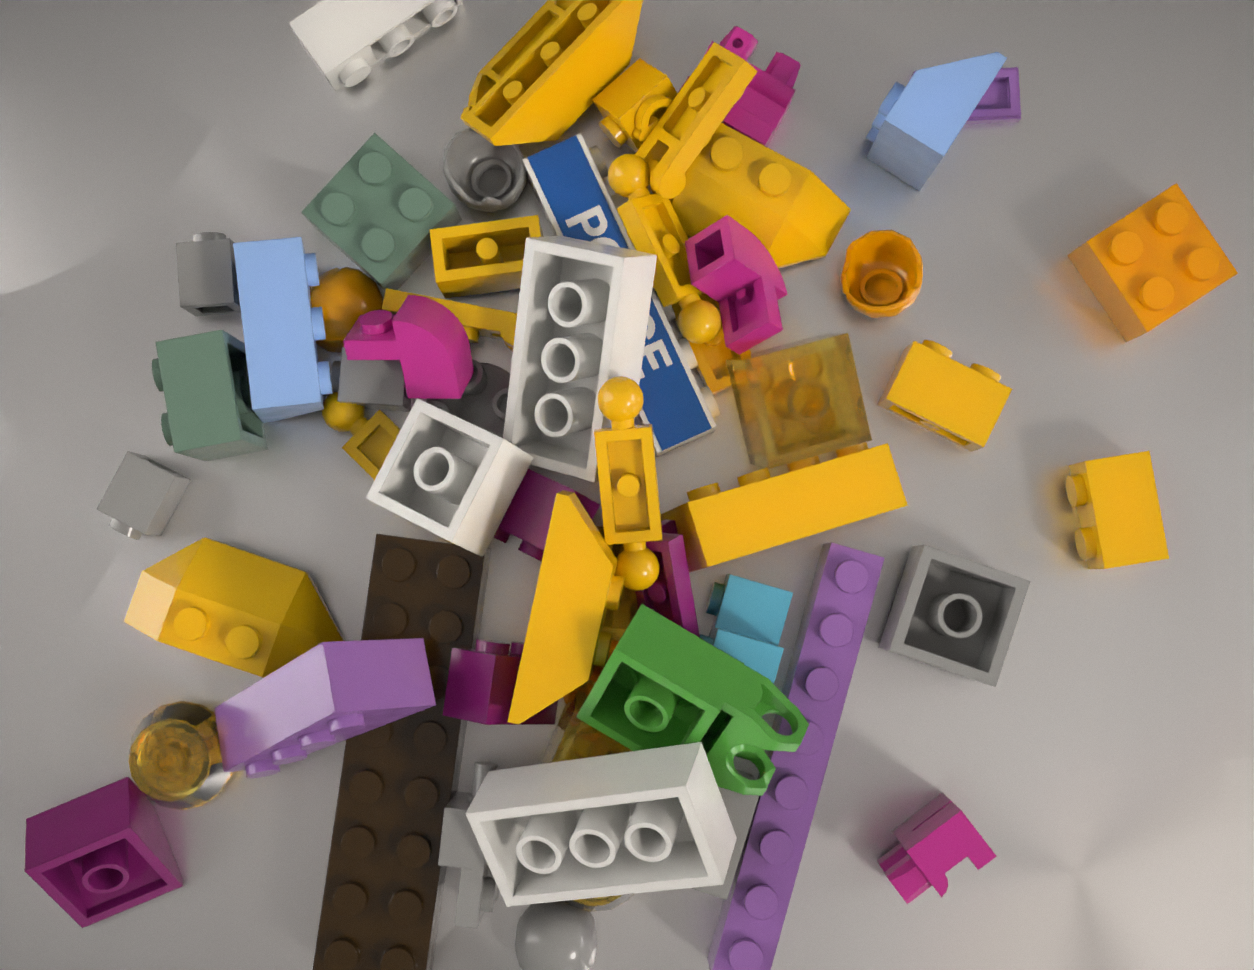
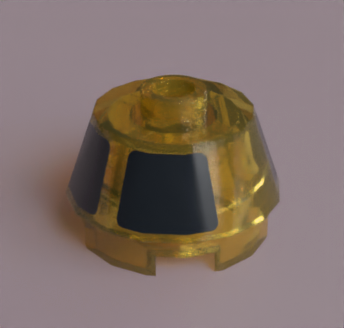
(178, 756)

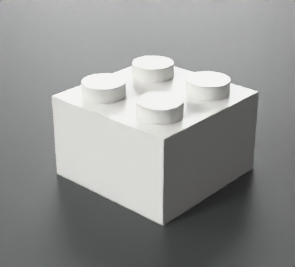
(450, 477)

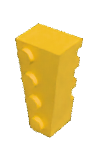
(786, 506)

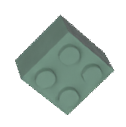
(381, 213)
(207, 396)

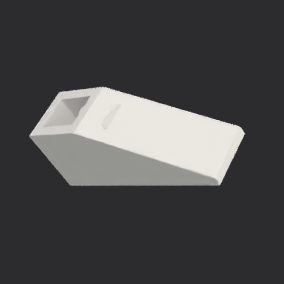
(356, 34)

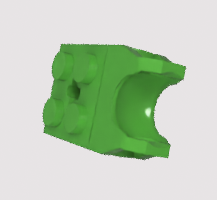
(681, 690)

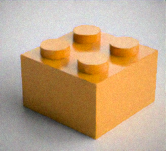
(1152, 263)

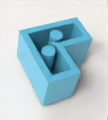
(748, 622)

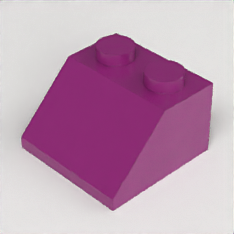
(101, 853)

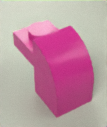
(741, 276)
(424, 339)

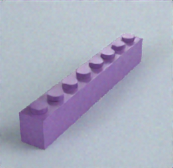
(783, 815)

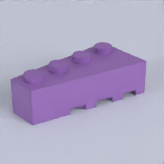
(322, 700)

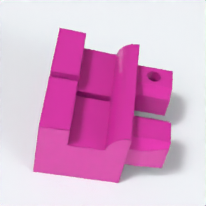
(766, 96)
(930, 846)

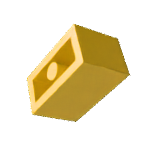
(481, 255)
(945, 394)
(1117, 511)

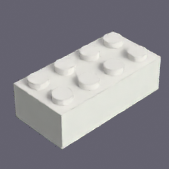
(575, 329)
(604, 826)

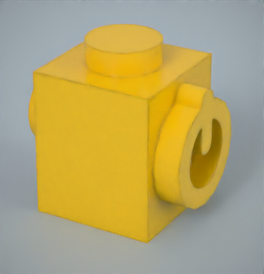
(634, 104)

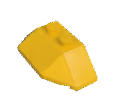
(552, 70)
(765, 194)
(231, 607)
(567, 611)

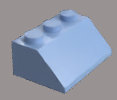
(926, 116)
(281, 328)

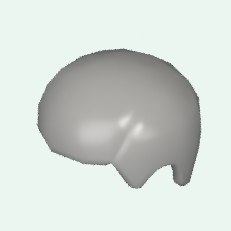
(483, 174)
(555, 938)

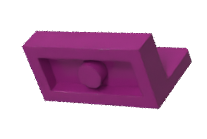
(672, 590)

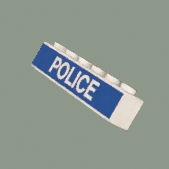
(580, 207)

